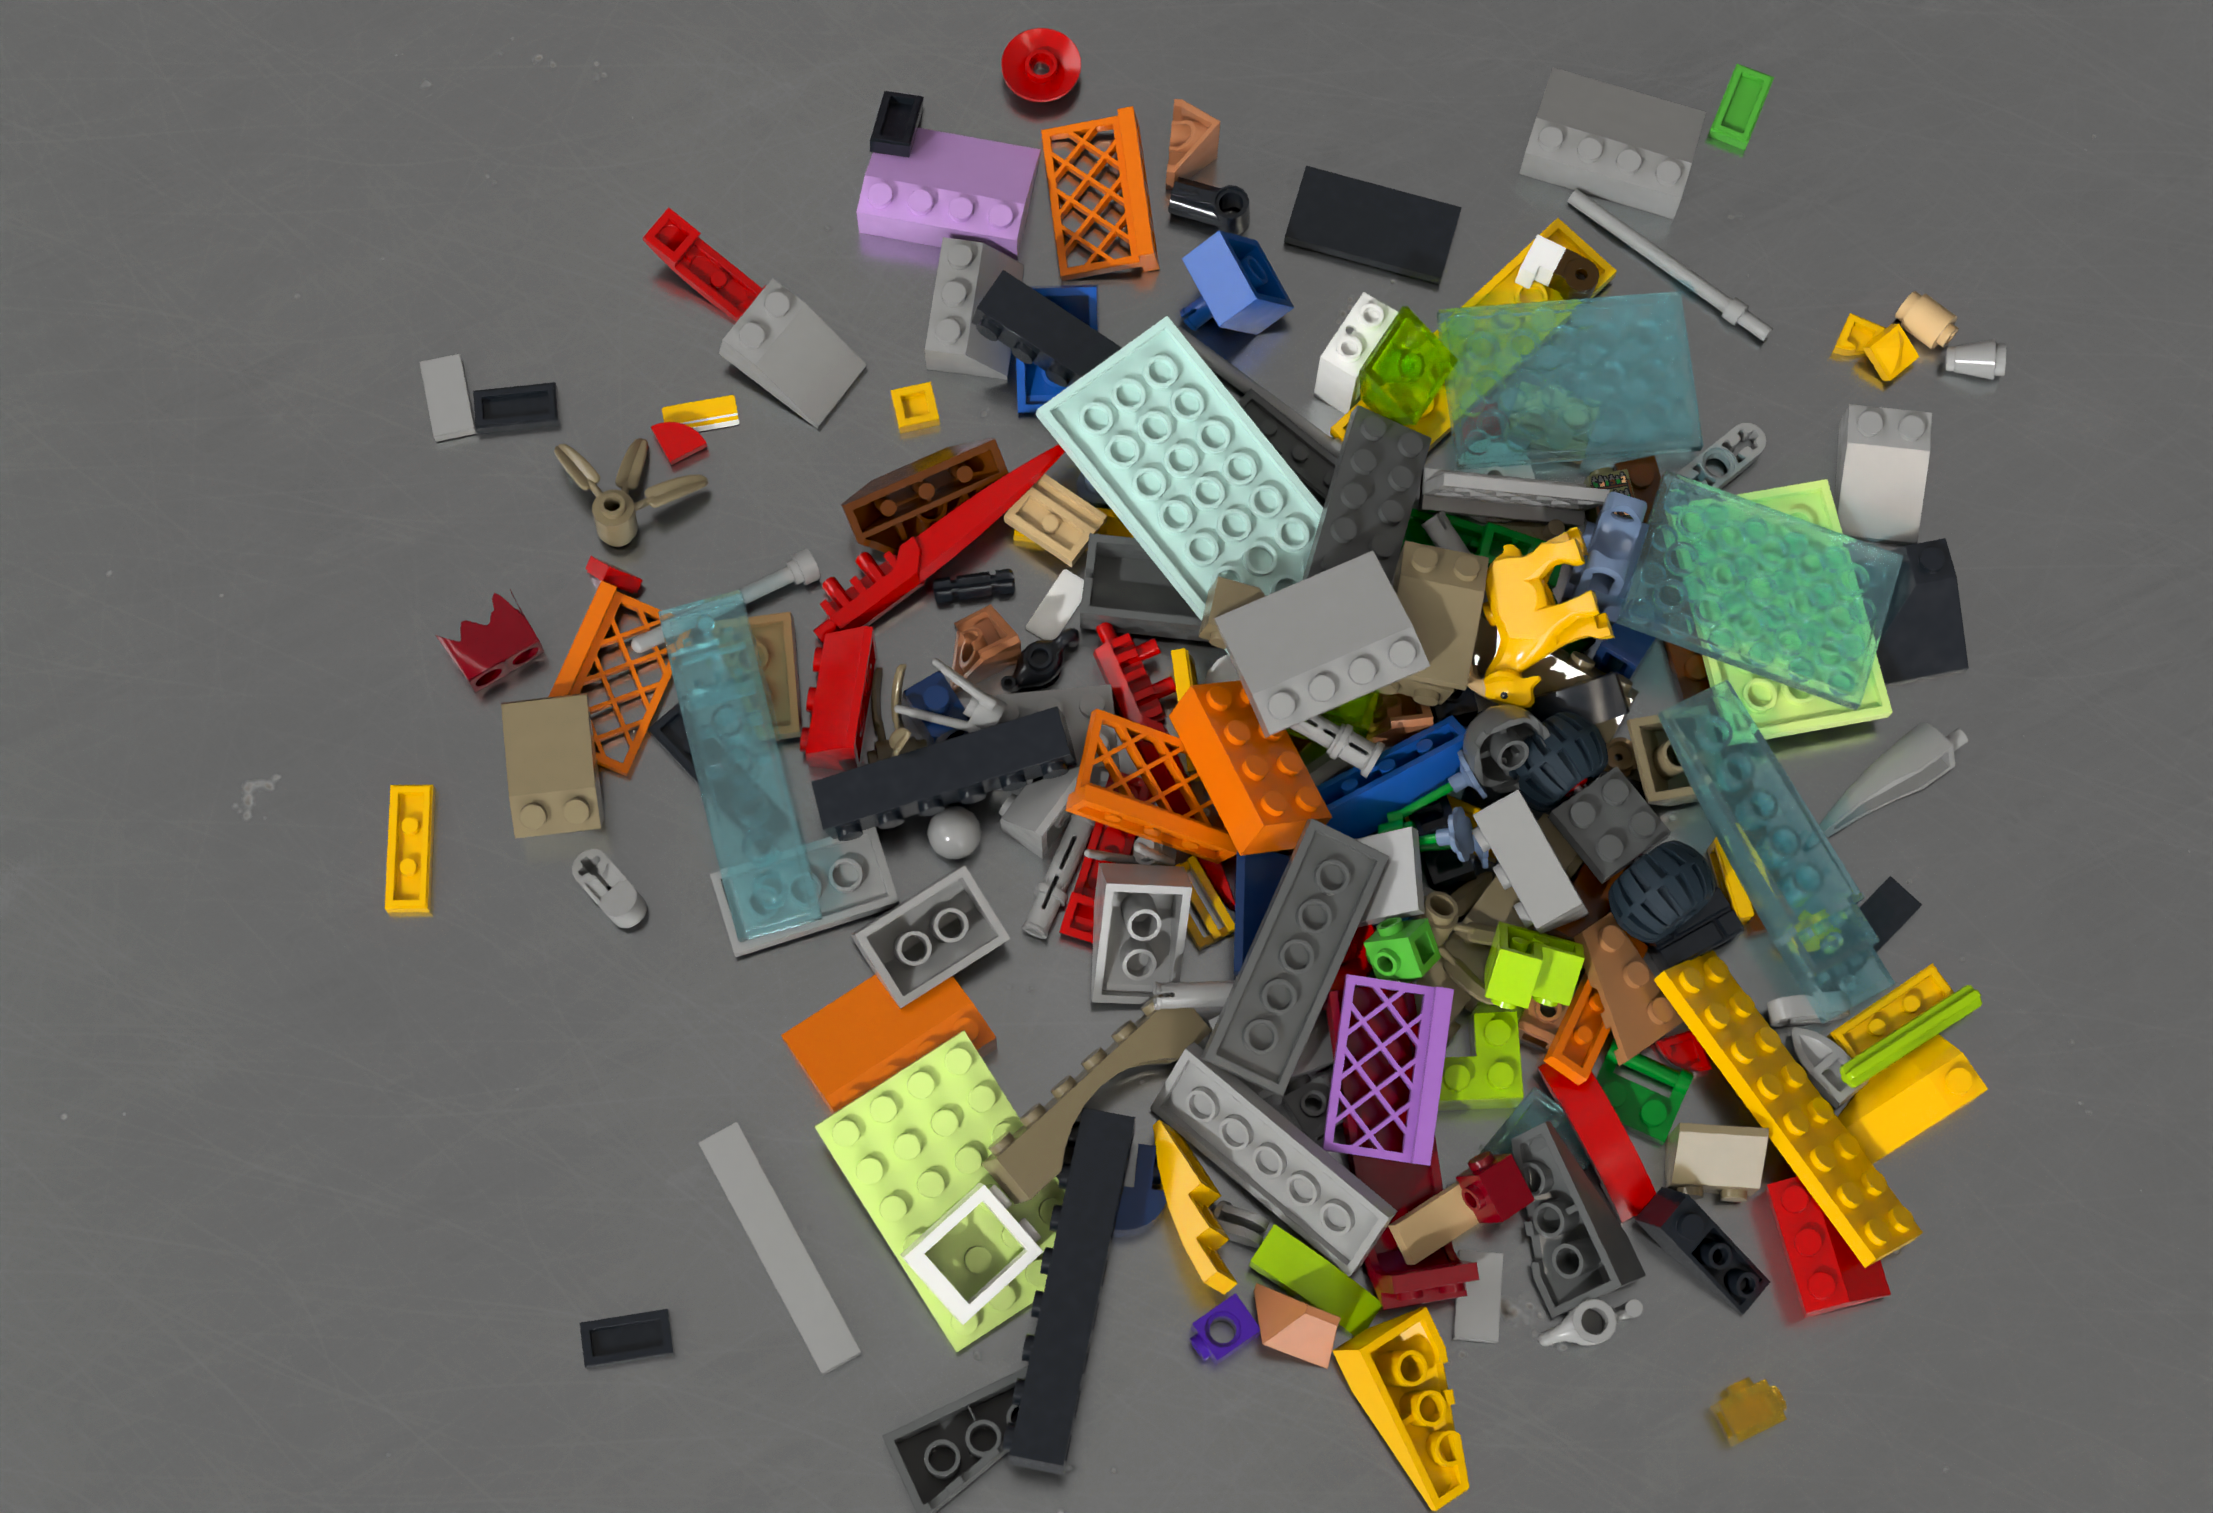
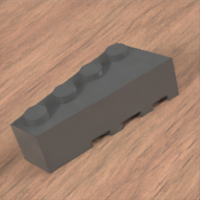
(953, 1444)

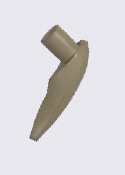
(1536, 530)

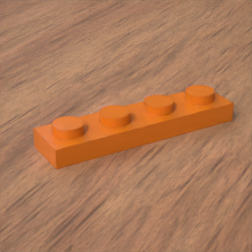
(1582, 1030)

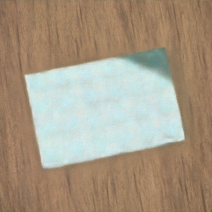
(1570, 380)
(1760, 590)

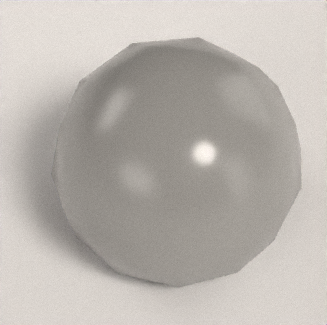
(954, 832)

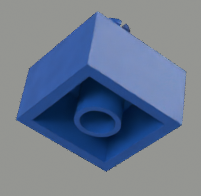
(1234, 285)

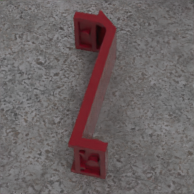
(1398, 1183)

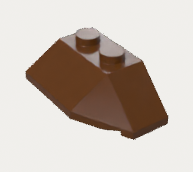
(921, 493)

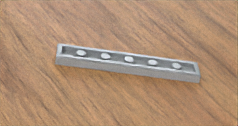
(780, 1248)

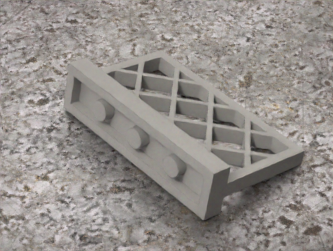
(1507, 497)

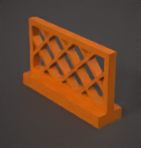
(1134, 200)
(584, 654)
(1141, 817)

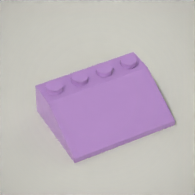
(950, 190)

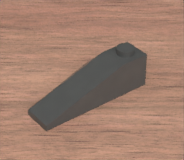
(1573, 1232)

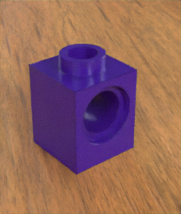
(1232, 1312)

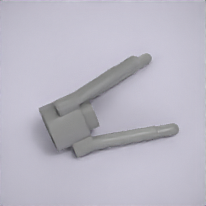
(982, 708)
(1145, 853)

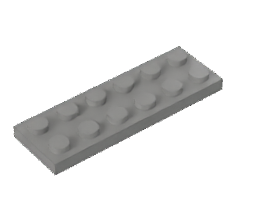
(1273, 1160)

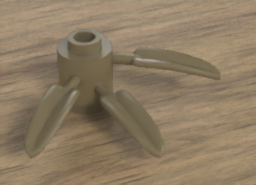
(615, 509)
(900, 739)
(1443, 917)

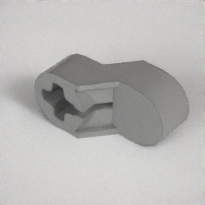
(597, 873)

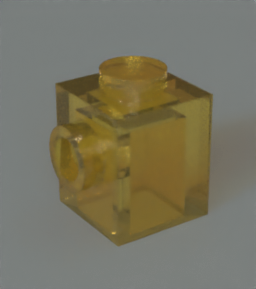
(1749, 1410)

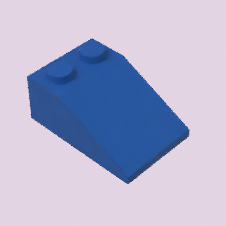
(1033, 384)

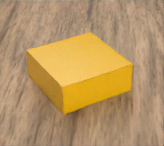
(915, 407)

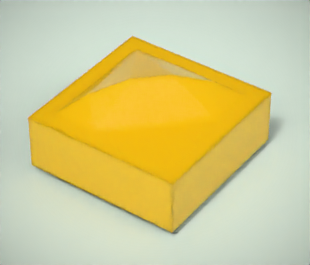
(1890, 352)

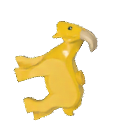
(1529, 618)

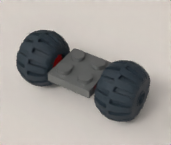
(1613, 829)

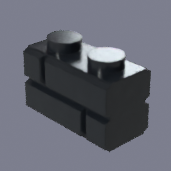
(1705, 931)

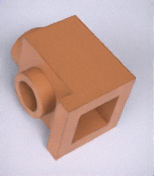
(1537, 1028)

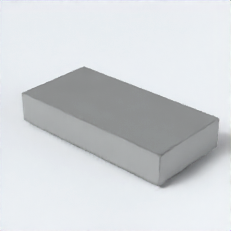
(447, 397)
(1479, 1312)

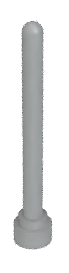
(798, 570)

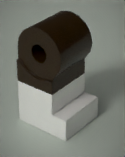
(1558, 269)

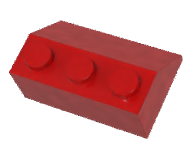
(840, 699)
(1818, 1257)

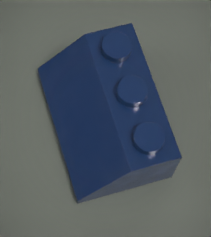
(1255, 885)

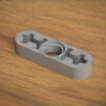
(1723, 450)

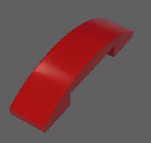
(700, 265)
(1080, 910)
(1603, 1141)

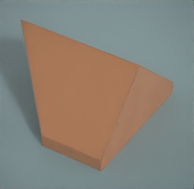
(1192, 142)
(983, 646)
(1398, 719)
(1295, 1326)

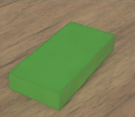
(1740, 106)

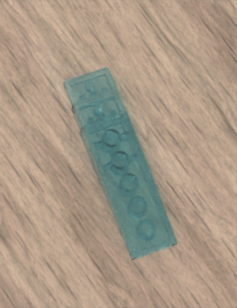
(740, 765)
(1777, 852)

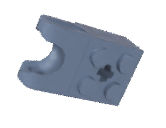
(1612, 553)

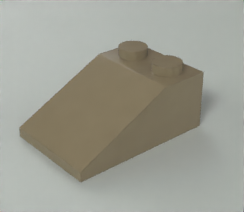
(1444, 602)
(551, 766)

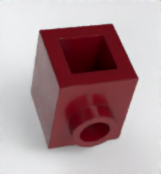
(1494, 1187)

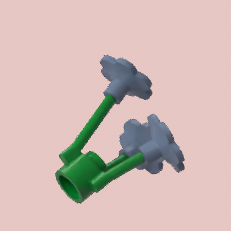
(1458, 834)

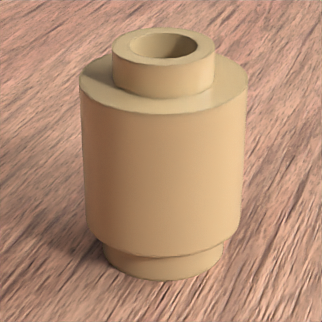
(1927, 320)

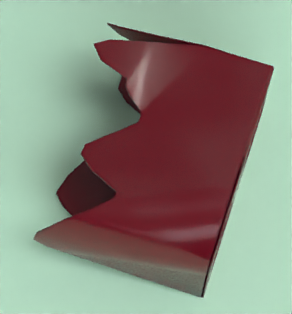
(495, 648)

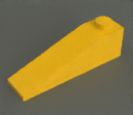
(1911, 1097)
(1404, 1391)

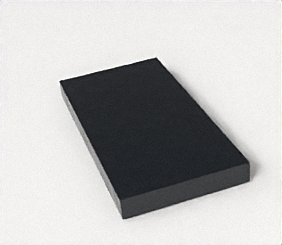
(1372, 224)

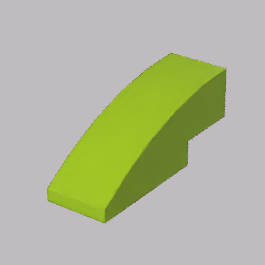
(1314, 1280)

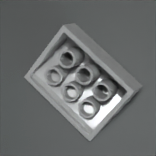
(1613, 143)
(1321, 643)

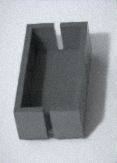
(1132, 592)

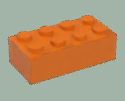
(1251, 779)

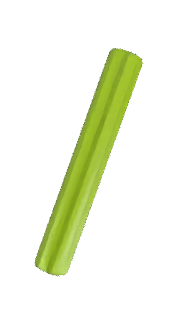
(1910, 1036)

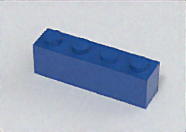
(1396, 780)

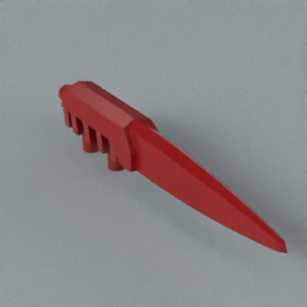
(922, 556)
(1139, 702)

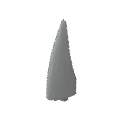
(1900, 771)

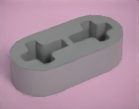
(1794, 1011)

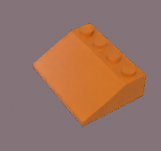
(870, 1039)

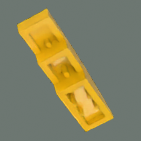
(1188, 1197)

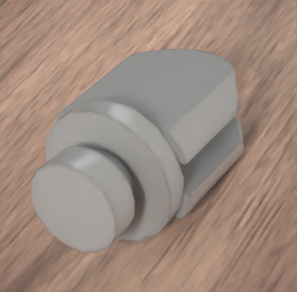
(1238, 1222)

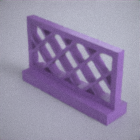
(1426, 1072)

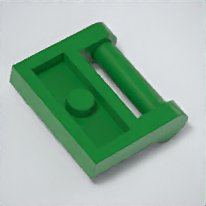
(1637, 1106)

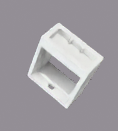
(1346, 353)
(937, 1282)

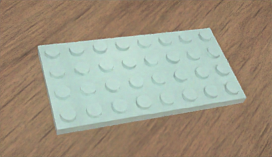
(1185, 468)

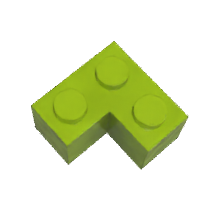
(1530, 965)
(1491, 1072)

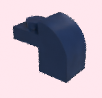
(1141, 1205)

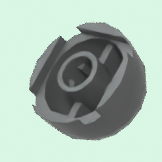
(1497, 745)

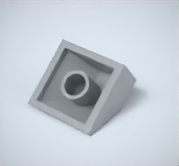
(1039, 812)

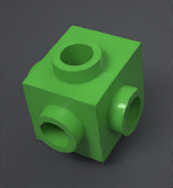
(1402, 949)

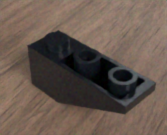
(1702, 1248)

